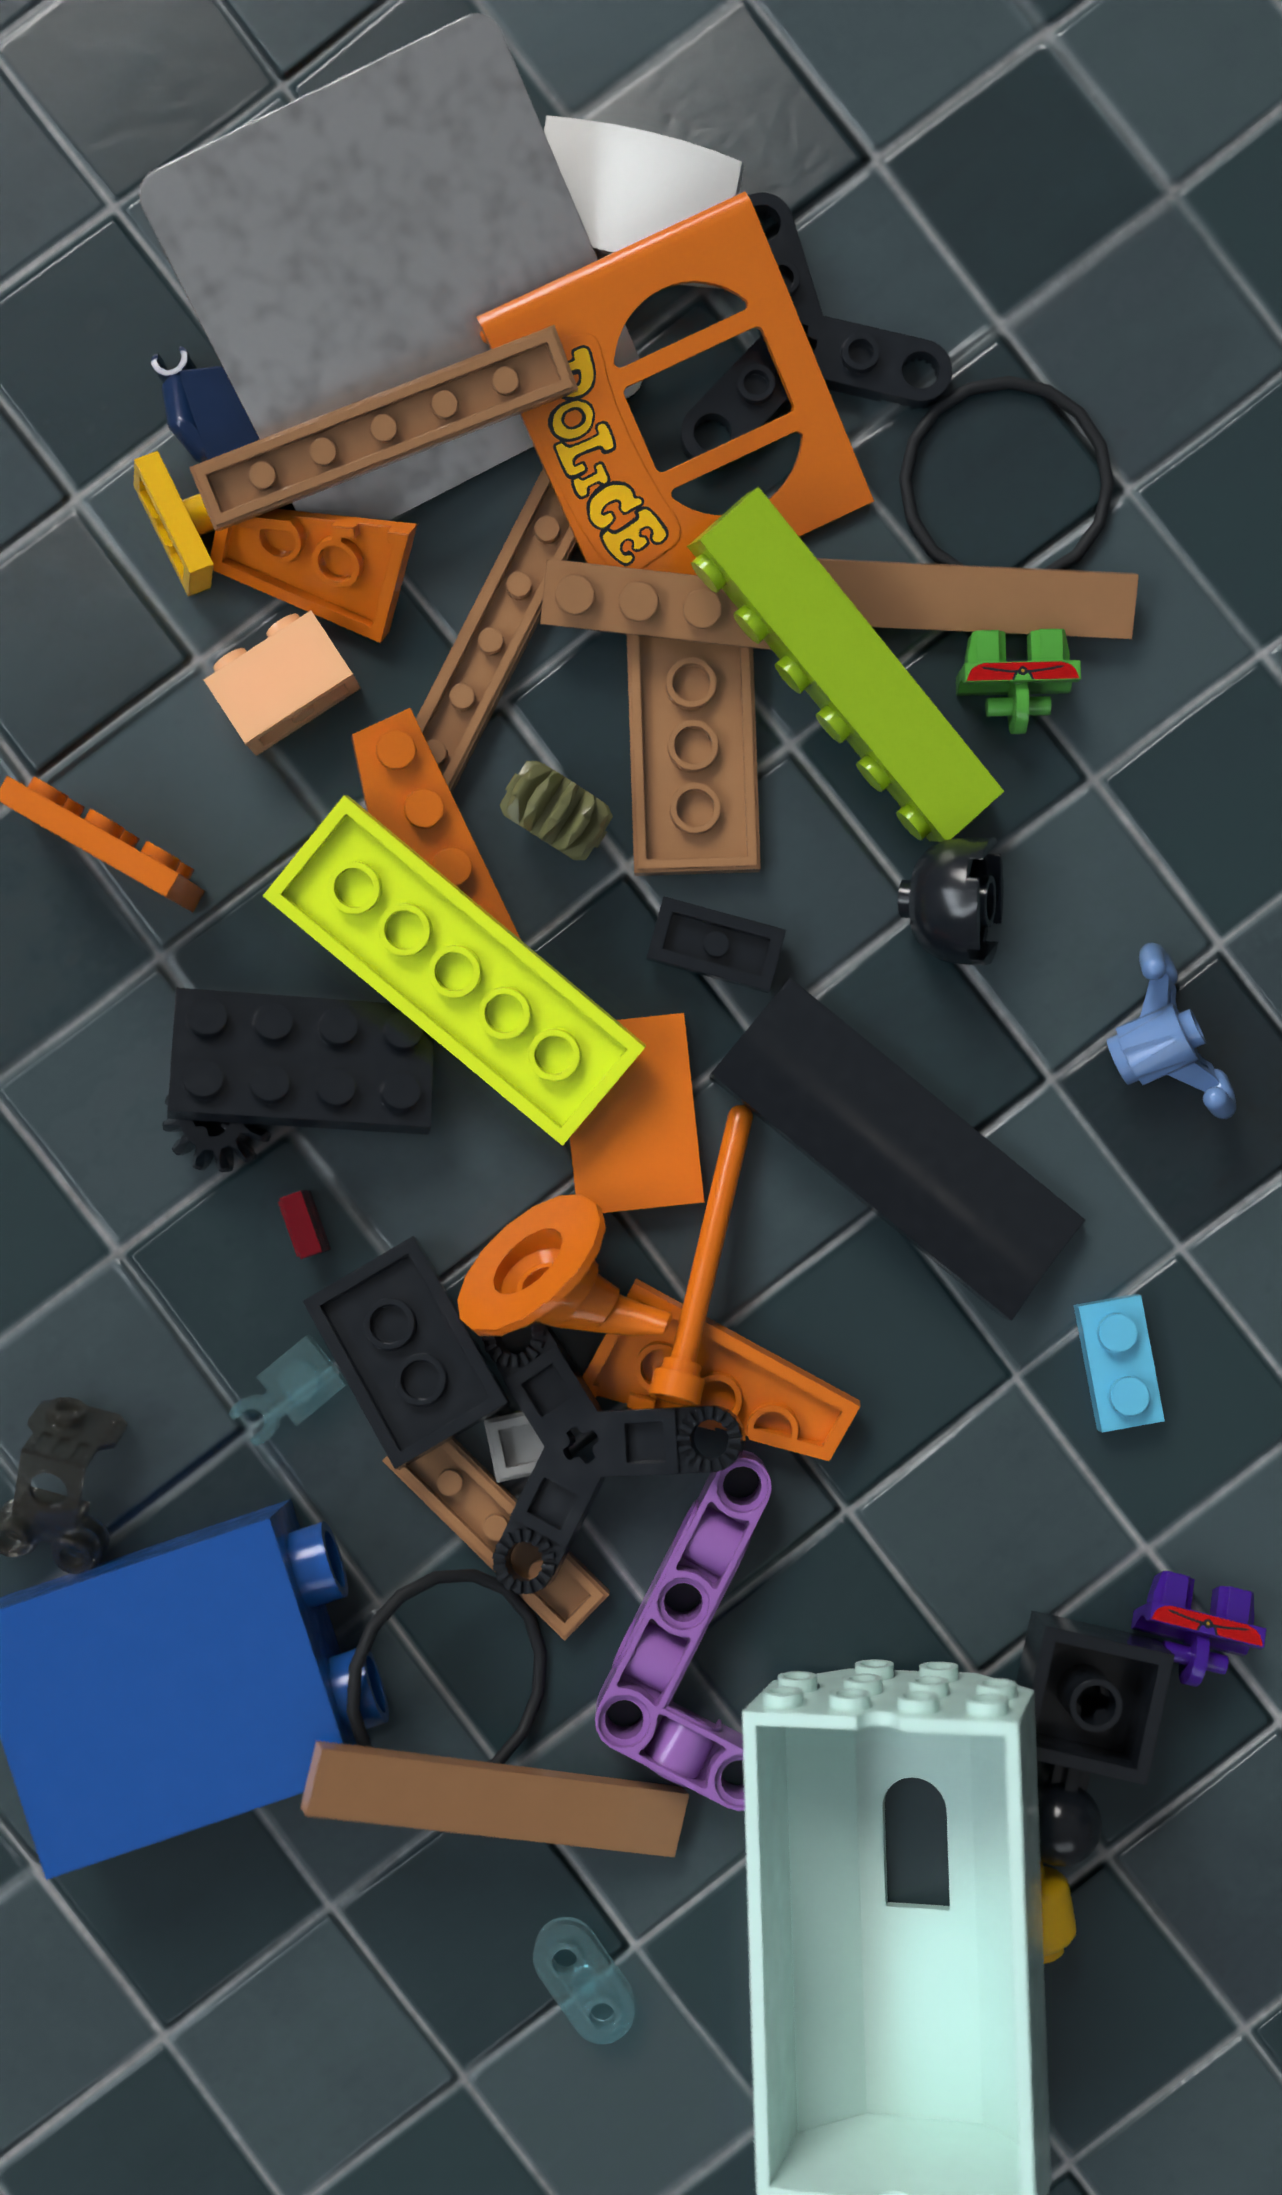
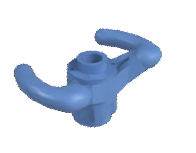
(1167, 1040)

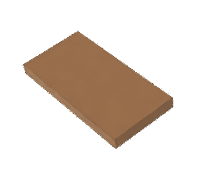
(692, 757)

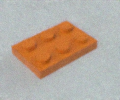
(103, 839)

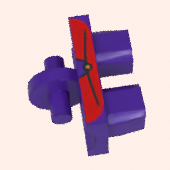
(1225, 1629)

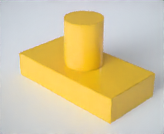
(175, 522)

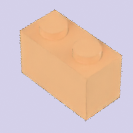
(281, 681)

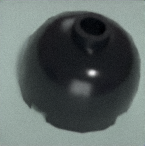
(955, 900)

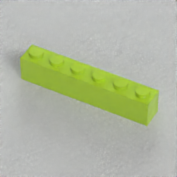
(844, 668)

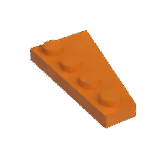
(415, 803)
(767, 1393)

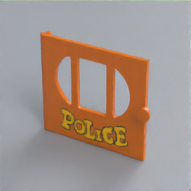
(590, 438)

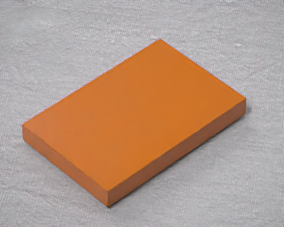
(643, 1134)

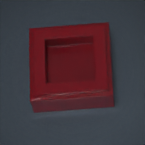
(304, 1224)

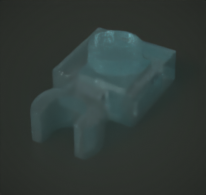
(294, 1385)

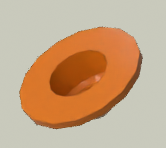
(548, 1274)

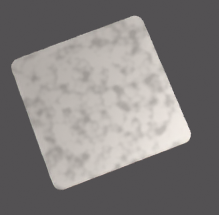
(366, 240)

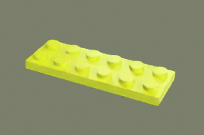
(454, 969)

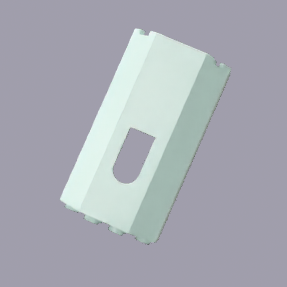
(885, 2032)

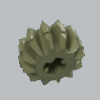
(556, 810)

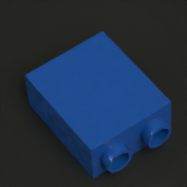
(175, 1685)

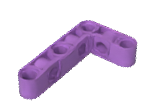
(664, 1641)

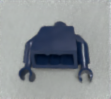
(203, 408)

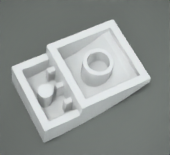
(636, 180)

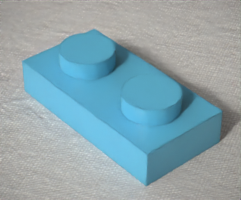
(1119, 1363)

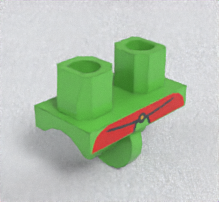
(1045, 672)

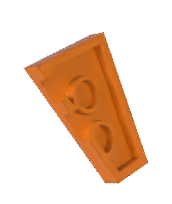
(321, 563)

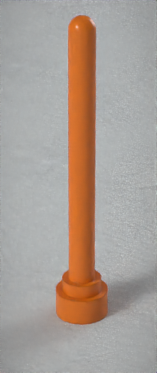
(679, 1376)

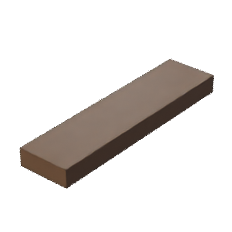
(479, 1511)

